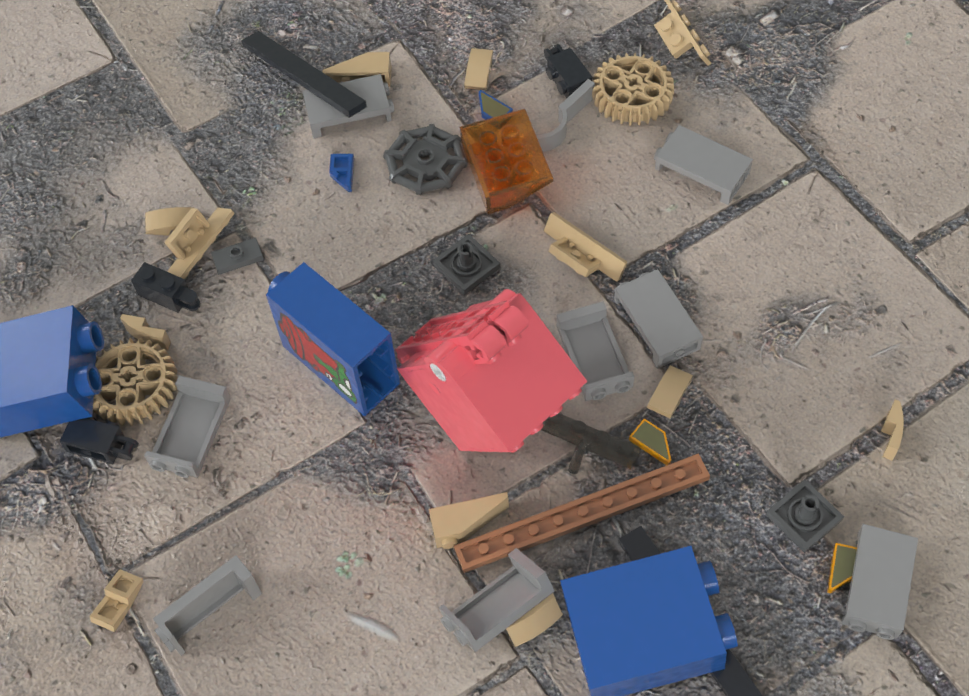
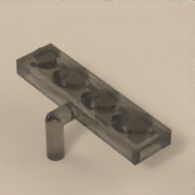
(590, 439)

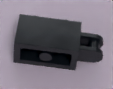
(565, 69)
(164, 289)
(97, 440)

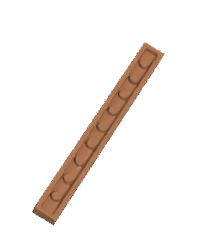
(581, 512)

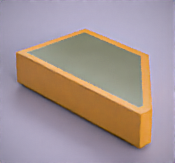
(652, 441)
(841, 566)

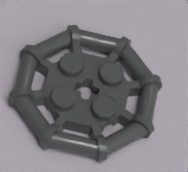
(429, 168)

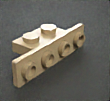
(677, 34)
(194, 237)
(581, 250)

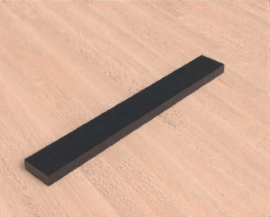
(304, 74)
(732, 679)

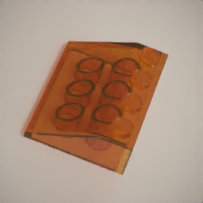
(505, 159)

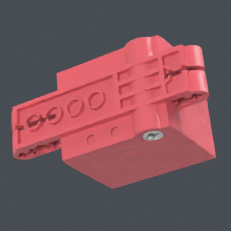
(489, 373)

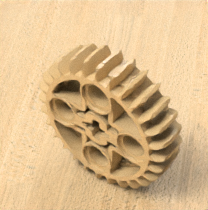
(632, 89)
(134, 381)

